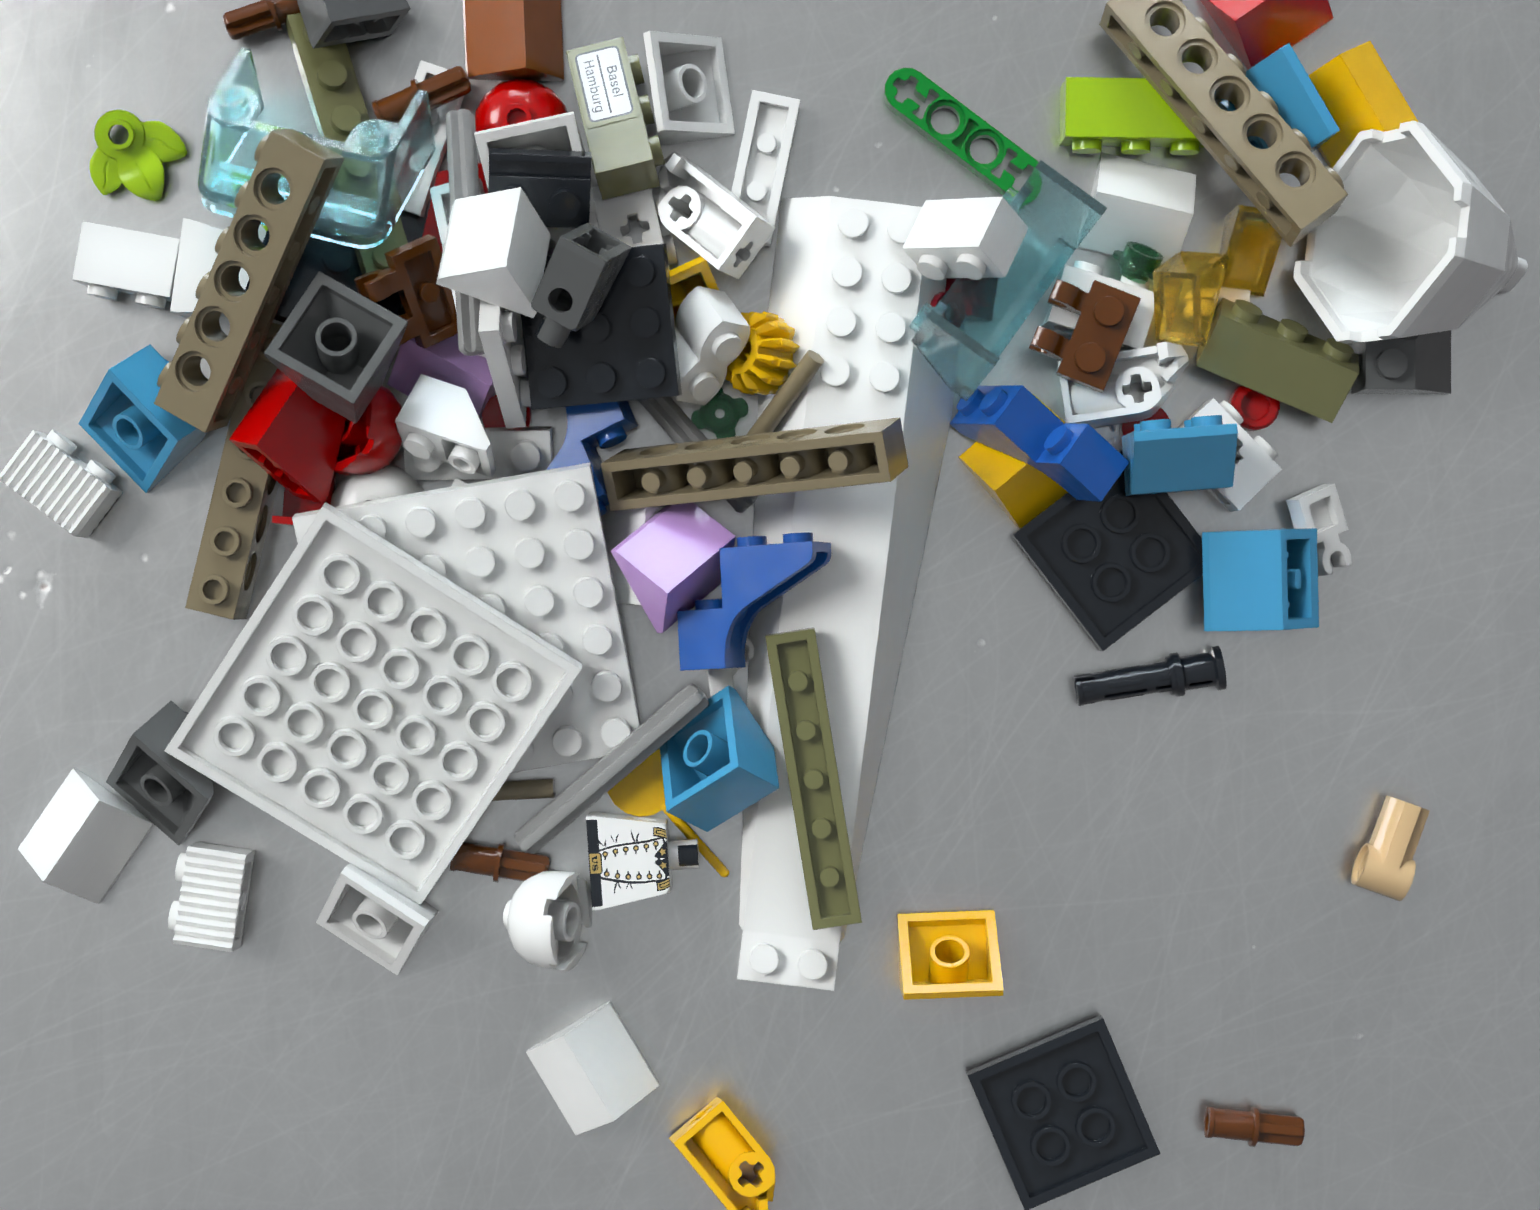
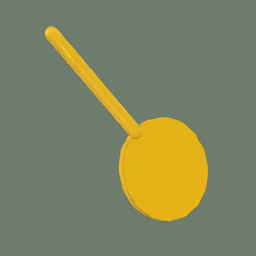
(643, 795)

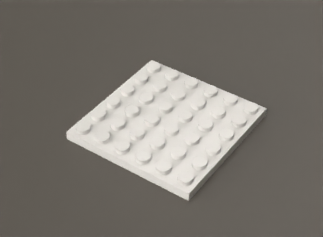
(542, 560)
(373, 705)

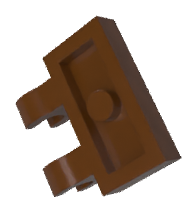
(414, 276)
(1097, 336)

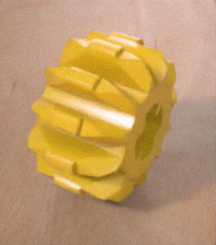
(766, 356)

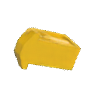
(715, 1147)

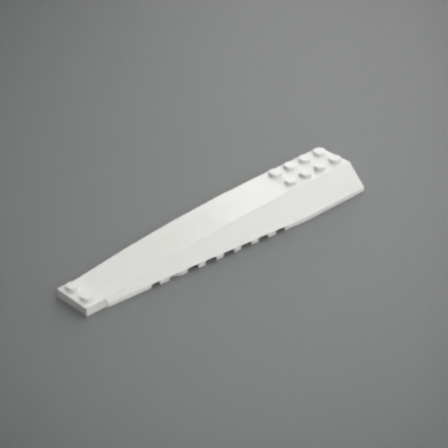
(851, 302)

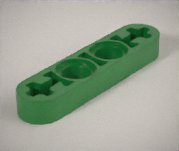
(969, 129)

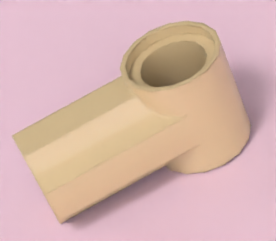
(1387, 860)

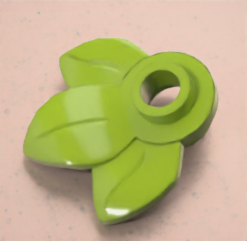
(138, 160)

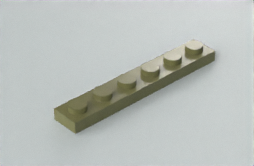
(336, 111)
(813, 778)

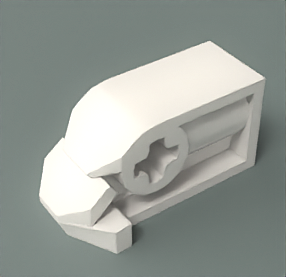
(721, 224)
(1151, 366)

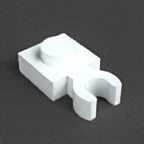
(1322, 510)

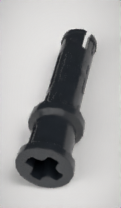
(1173, 675)

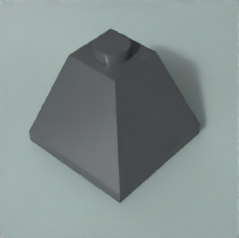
(337, 346)
(1405, 365)
(157, 782)

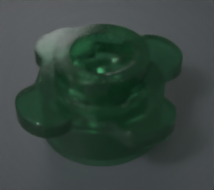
(1138, 261)
(722, 427)

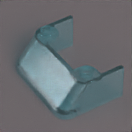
(373, 181)
(982, 316)

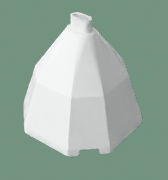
(1409, 244)

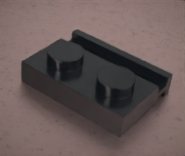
(551, 179)

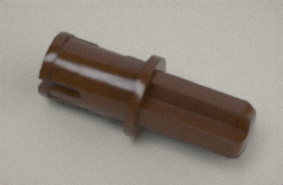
(258, 17)
(440, 88)
(498, 862)
(1254, 1126)

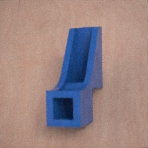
(593, 427)
(1025, 429)
(750, 580)

